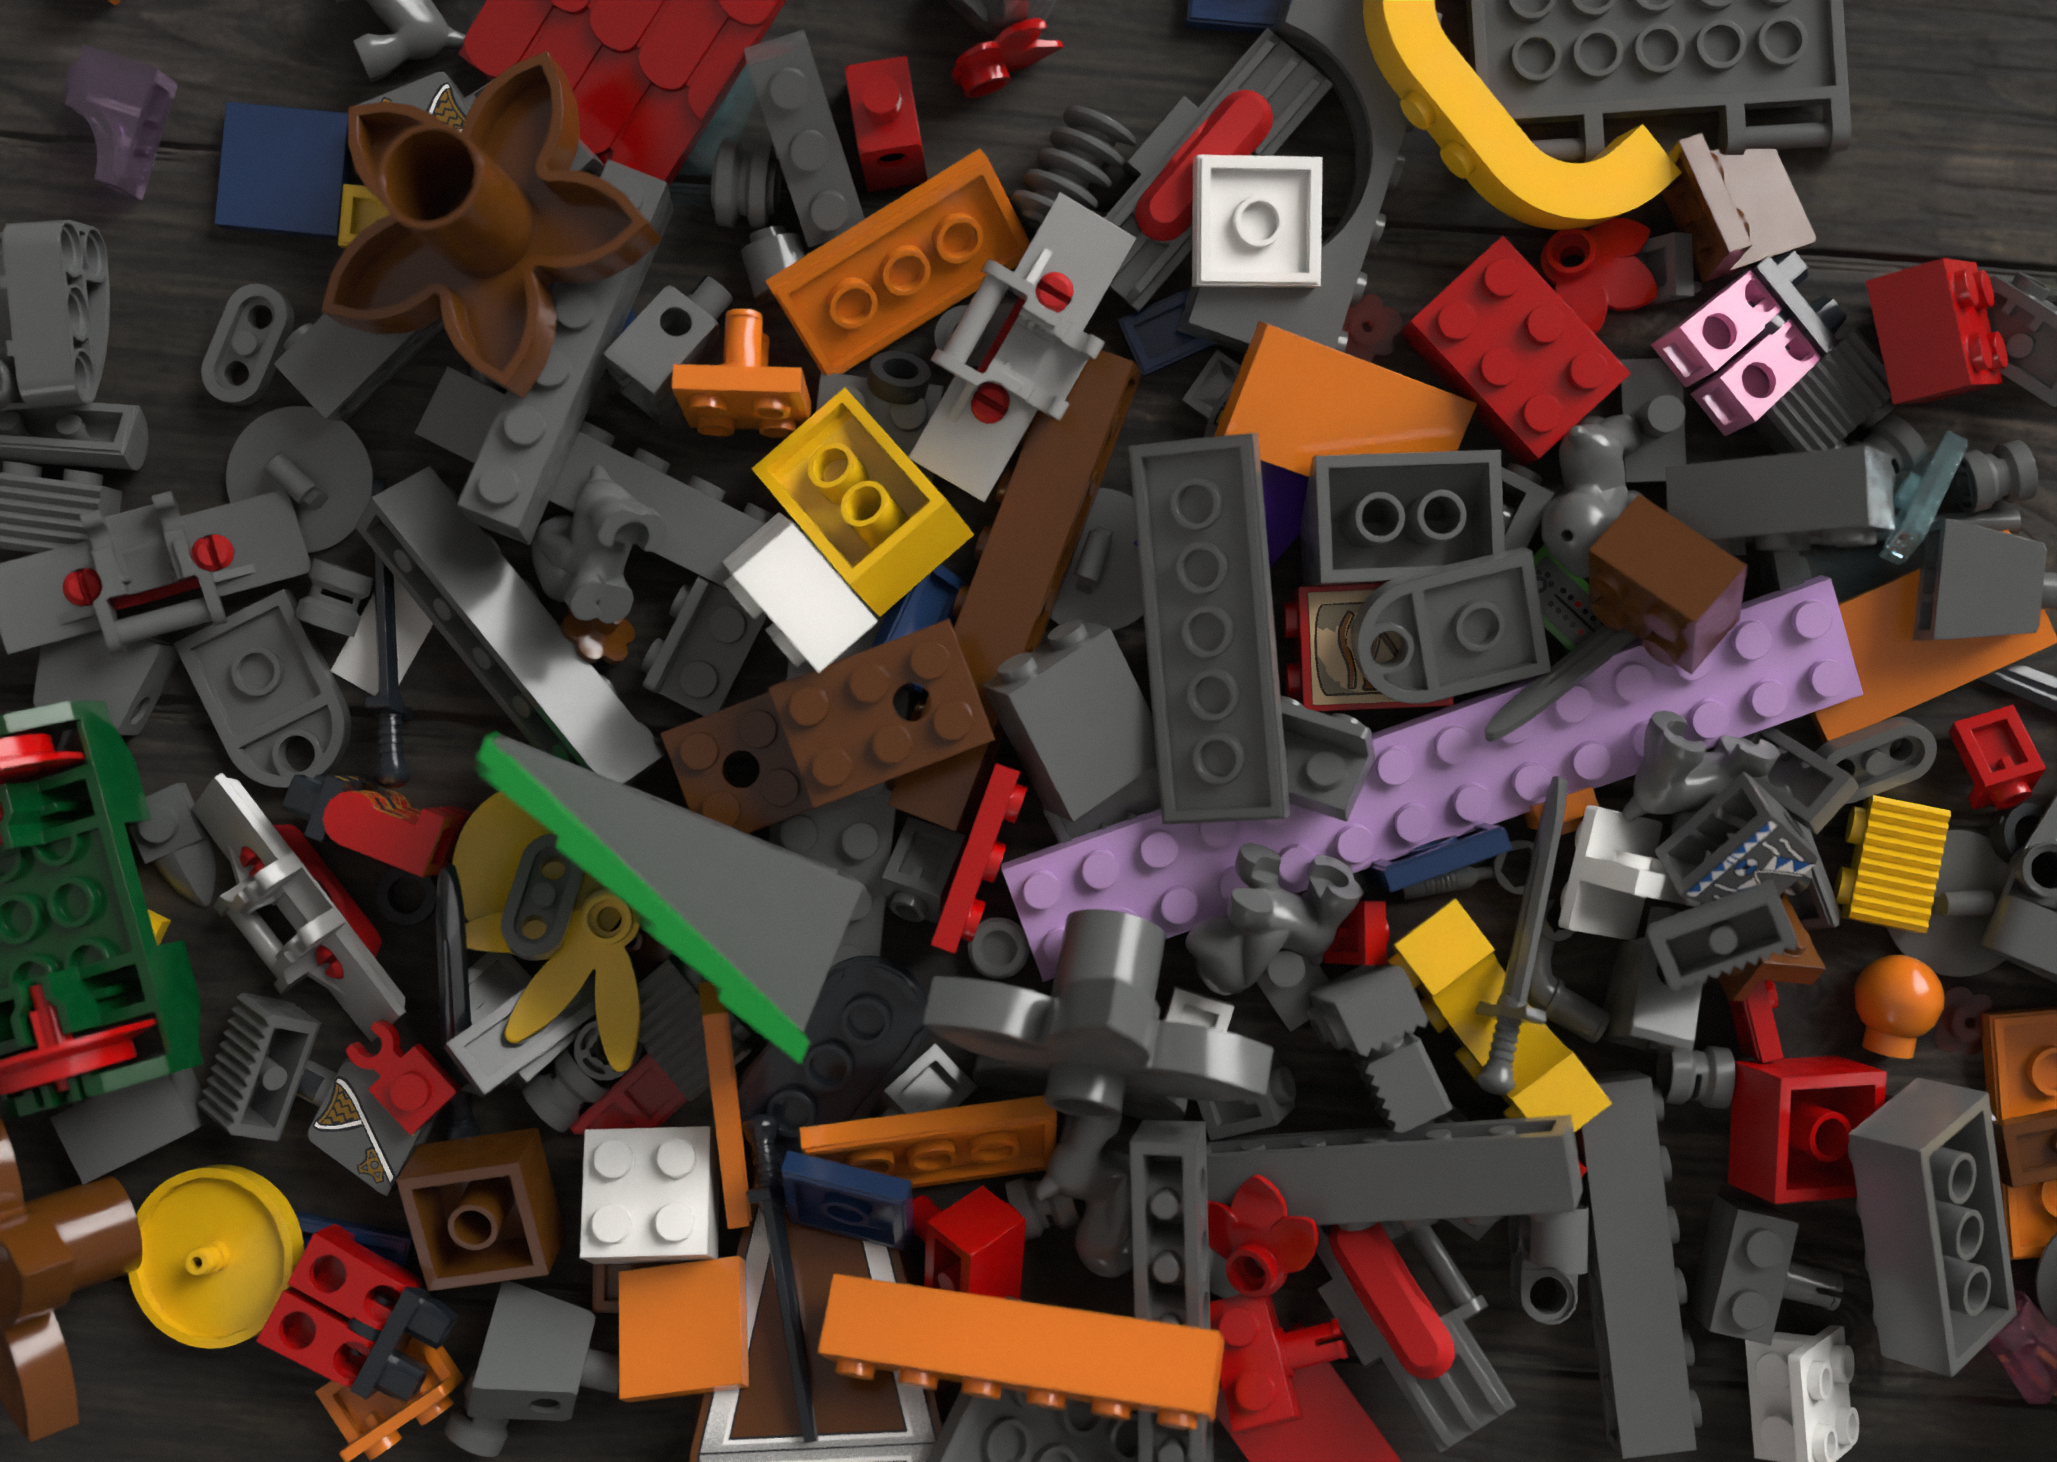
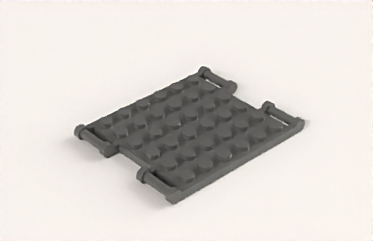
(1665, 59)

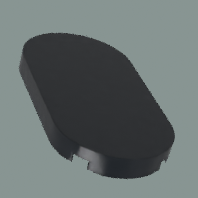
(860, 1041)

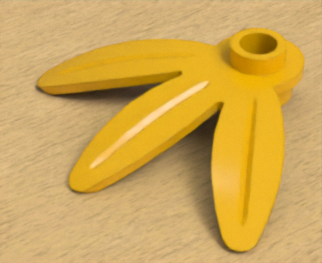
(563, 976)

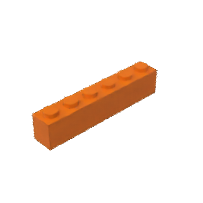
(1023, 1349)

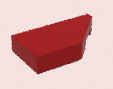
(638, 1100)

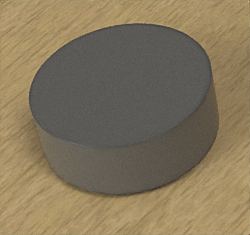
(999, 947)

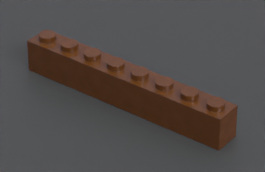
(1023, 570)

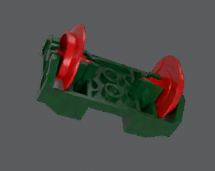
(77, 919)

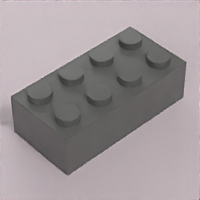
(1933, 1225)

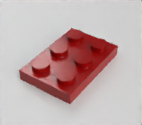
(980, 858)

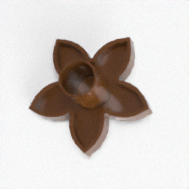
(482, 222)
(46, 1255)

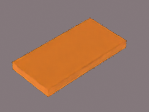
(901, 265)
(1329, 403)
(1908, 672)
(2021, 1082)
(943, 1143)

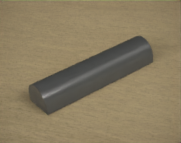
(76, 436)

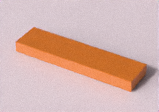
(725, 1106)

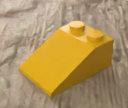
(862, 502)

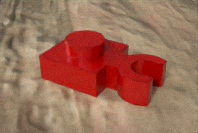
(410, 1084)

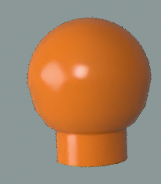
(1897, 1003)

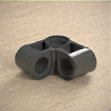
(1548, 1250)

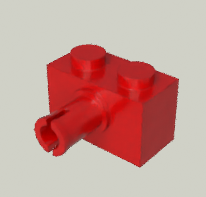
(972, 1244)
(1263, 1360)

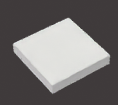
(1257, 221)

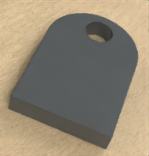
(1457, 628)
(266, 687)

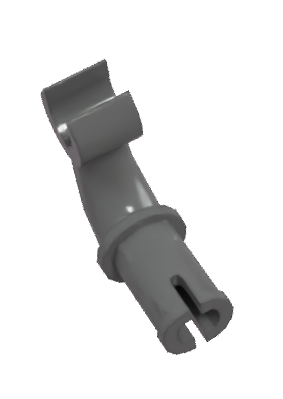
(1558, 1002)

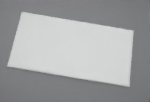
(359, 655)

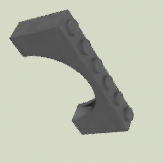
(1336, 43)

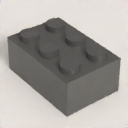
(1786, 499)

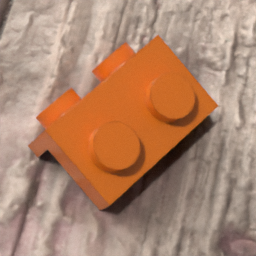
(373, 1423)

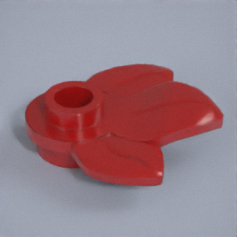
(987, 64)
(1608, 275)
(1260, 1230)

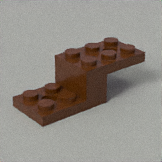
(831, 732)

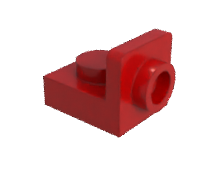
(1997, 757)
(1361, 936)

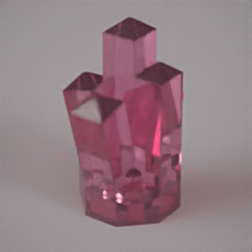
(2029, 1351)

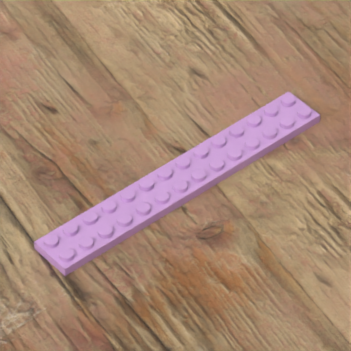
(1445, 778)

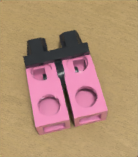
(1773, 327)

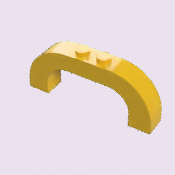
(1486, 143)

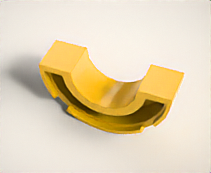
(1454, 972)

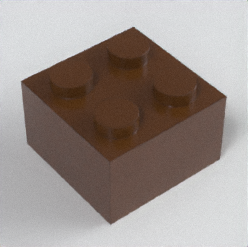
(1664, 585)
(482, 1209)

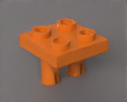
(743, 388)

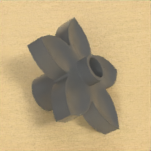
(1098, 1035)

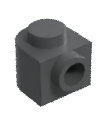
(768, 254)

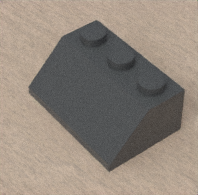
(1399, 514)

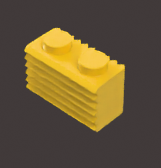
(1892, 863)

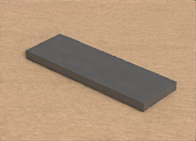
(1210, 629)

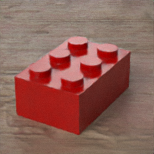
(1515, 352)

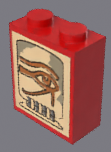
(1324, 665)

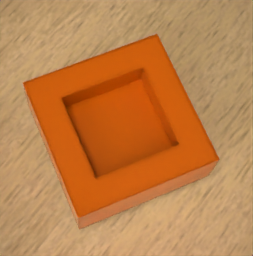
(1574, 810)

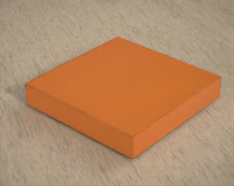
(683, 1329)

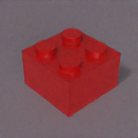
(1936, 331)
(1796, 1123)

